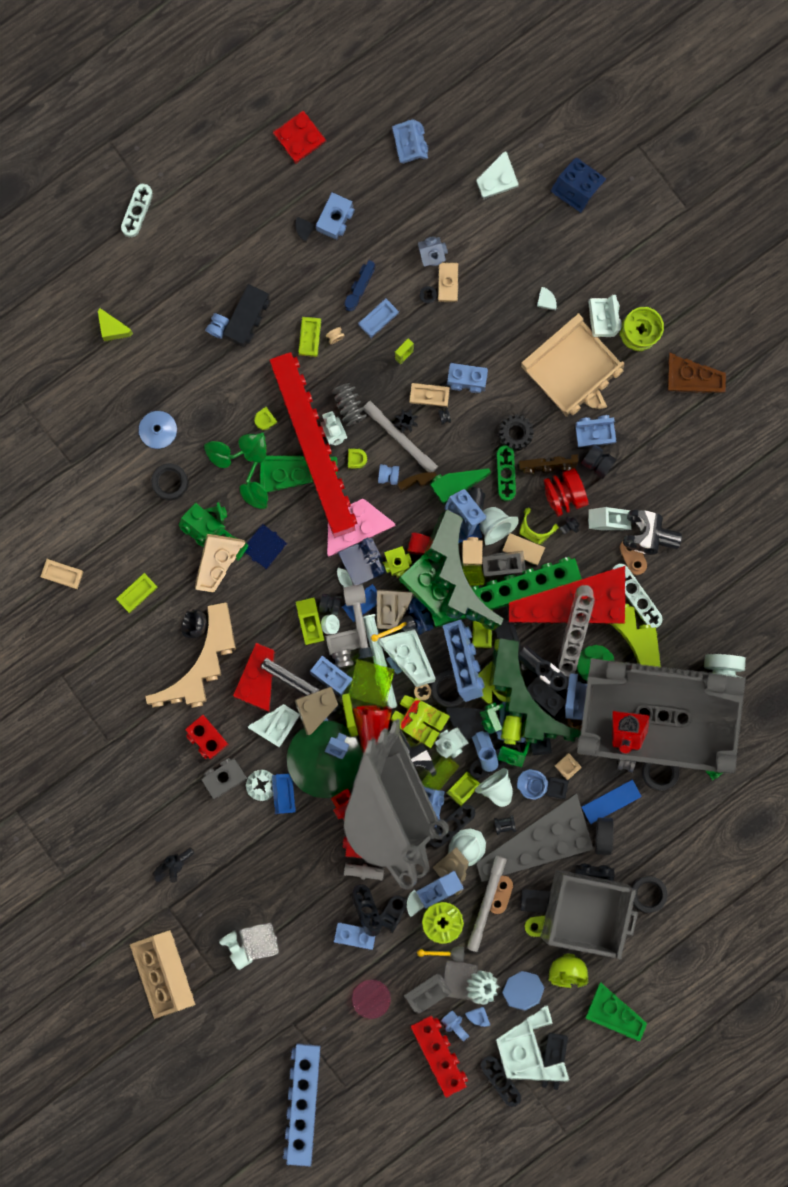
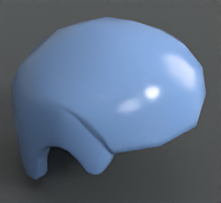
(532, 784)

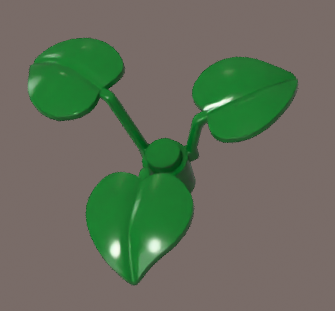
(254, 449)

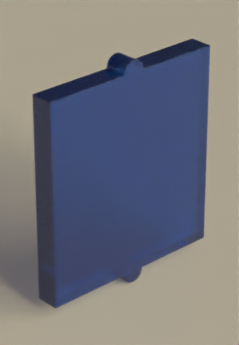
(265, 546)

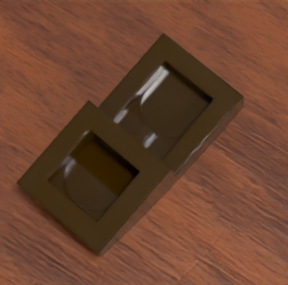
(422, 479)

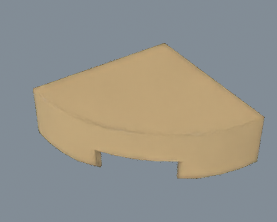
(597, 401)

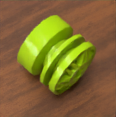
(651, 325)
(451, 915)

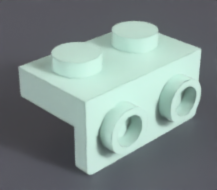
(604, 317)

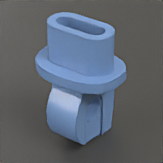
(452, 1022)

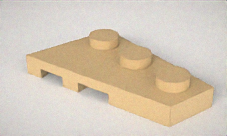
(215, 560)

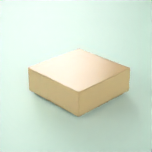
(568, 766)

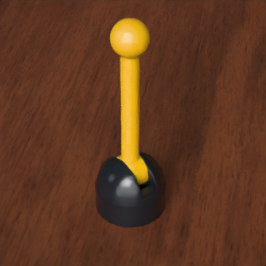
(406, 624)

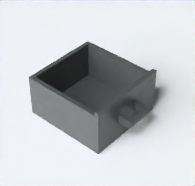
(589, 914)

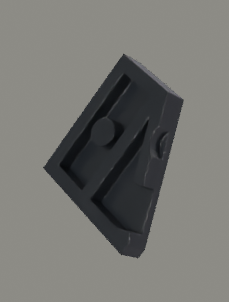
(467, 720)

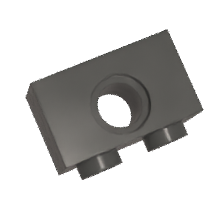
(503, 563)
(215, 787)

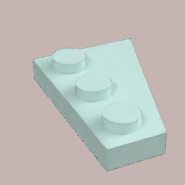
(410, 656)

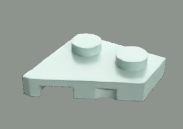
(497, 178)
(276, 725)

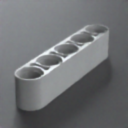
(575, 623)

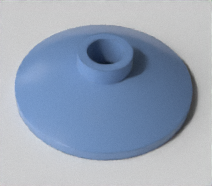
(161, 438)

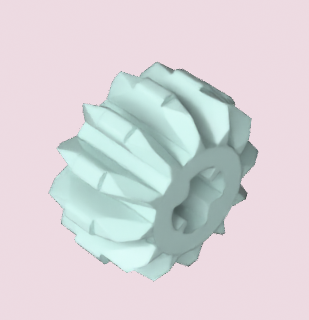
(482, 987)

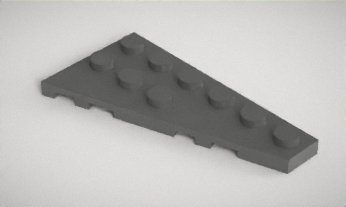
(548, 839)

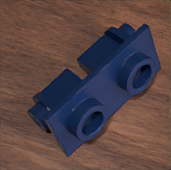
(422, 621)

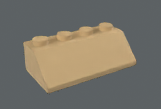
(162, 974)

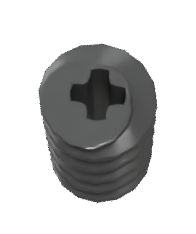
(348, 404)

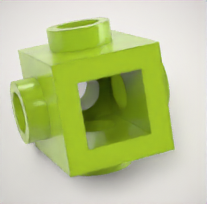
(397, 555)

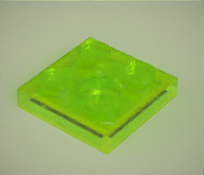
(371, 682)

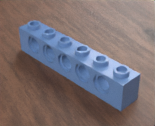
(304, 1155)

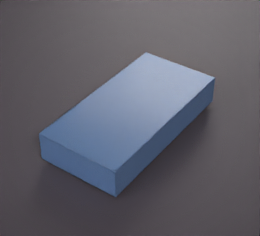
(378, 318)

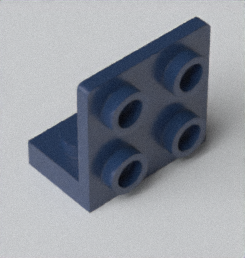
(577, 184)

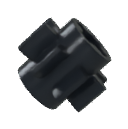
(404, 426)

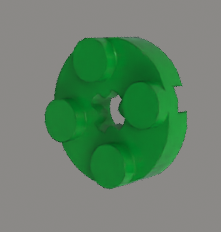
(592, 652)

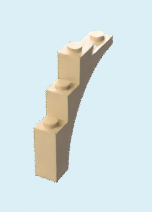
(191, 686)

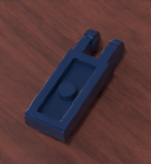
(359, 286)

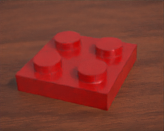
(299, 137)

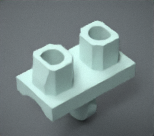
(333, 429)

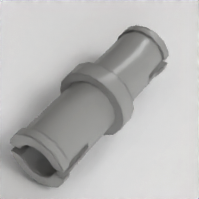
(364, 871)

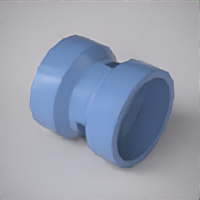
(217, 325)
(388, 474)

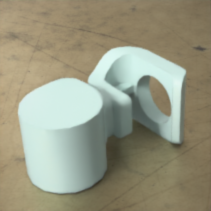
(238, 954)

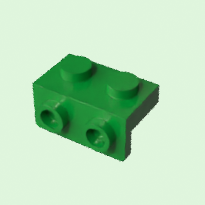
(198, 524)

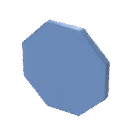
(523, 990)

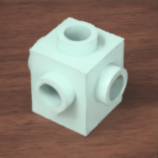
(454, 738)

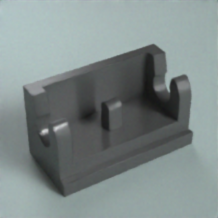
(428, 993)

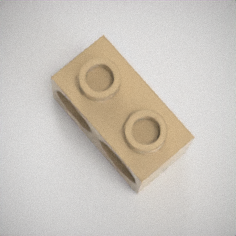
(472, 552)

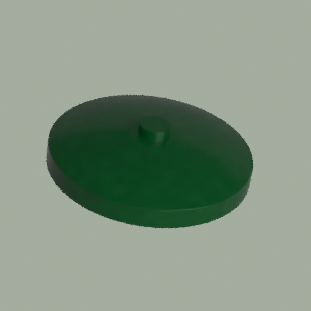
(319, 771)

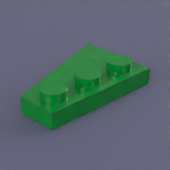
(420, 582)
(614, 1014)

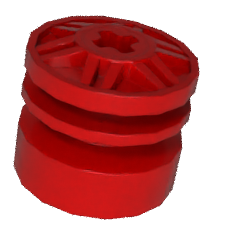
(565, 492)

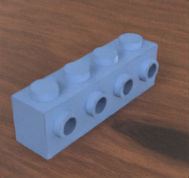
(463, 660)

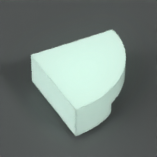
(546, 299)
(344, 577)
(414, 903)

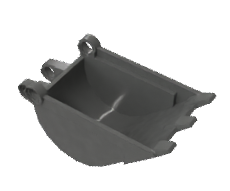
(390, 811)

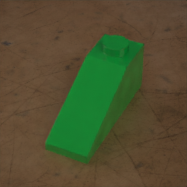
(452, 483)

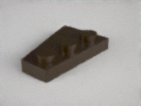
(559, 462)

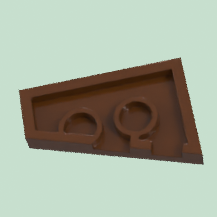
(693, 377)

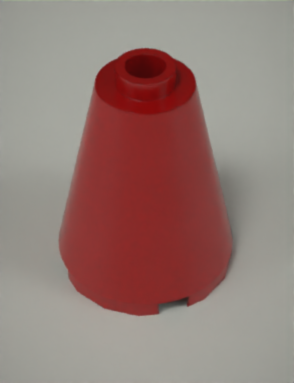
(370, 722)

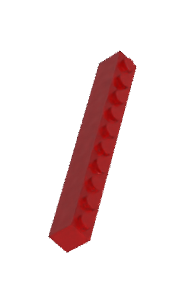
(312, 444)

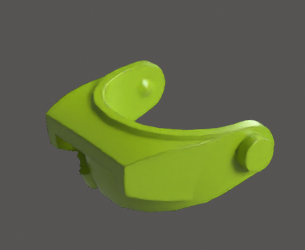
(529, 534)

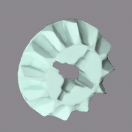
(251, 783)

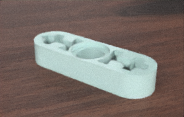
(146, 199)

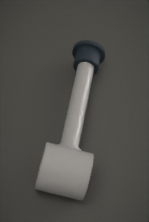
(355, 596)

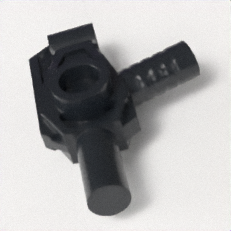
(172, 866)

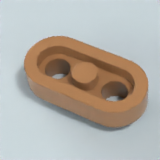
(631, 557)
(502, 895)

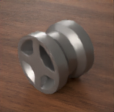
(342, 659)
(626, 764)

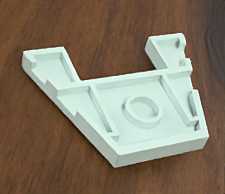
(521, 1052)

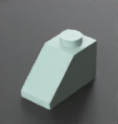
(608, 519)

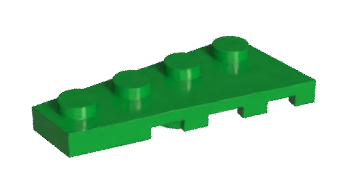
(285, 472)

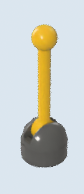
(456, 953)

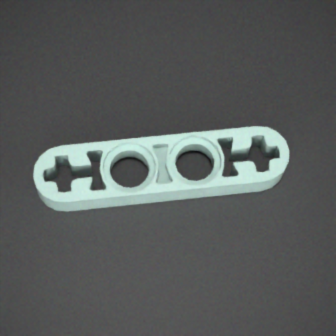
(640, 594)

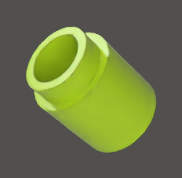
(511, 730)

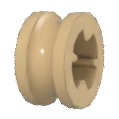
(335, 335)
(424, 697)

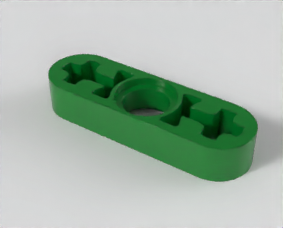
(512, 487)

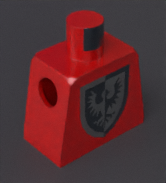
(629, 730)

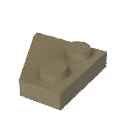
(391, 607)
(315, 708)
(452, 862)

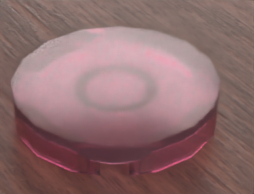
(371, 999)

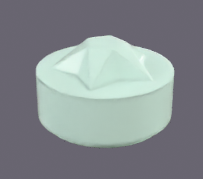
(330, 624)

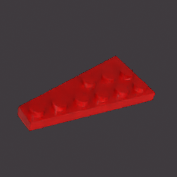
(556, 603)

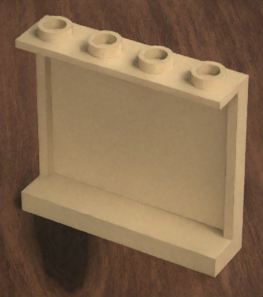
(572, 366)

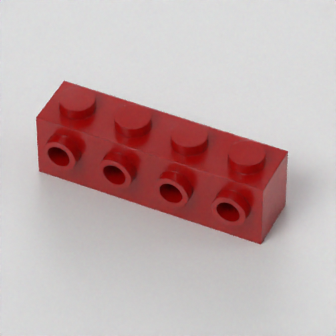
(438, 1055)

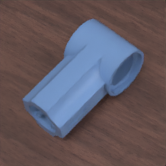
(485, 751)

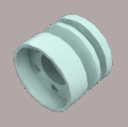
(724, 664)

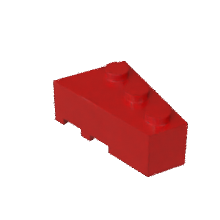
(256, 683)

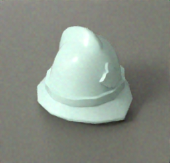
(497, 525)
(497, 788)
(470, 844)

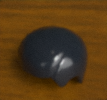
(194, 624)

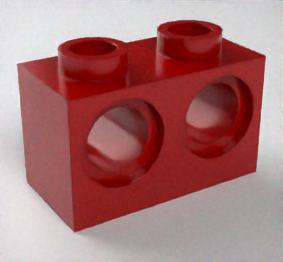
(210, 734)

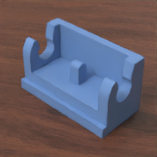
(331, 676)

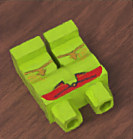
(416, 716)

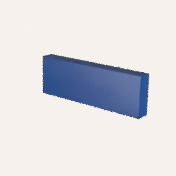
(611, 801)

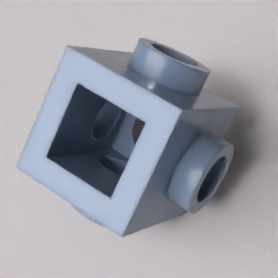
(432, 251)

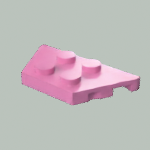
(370, 523)

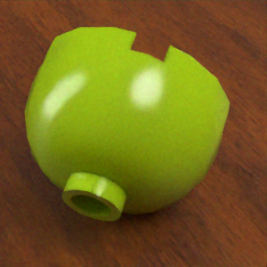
(568, 971)

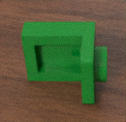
(490, 719)

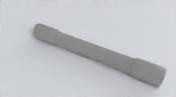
(378, 416)
(477, 933)

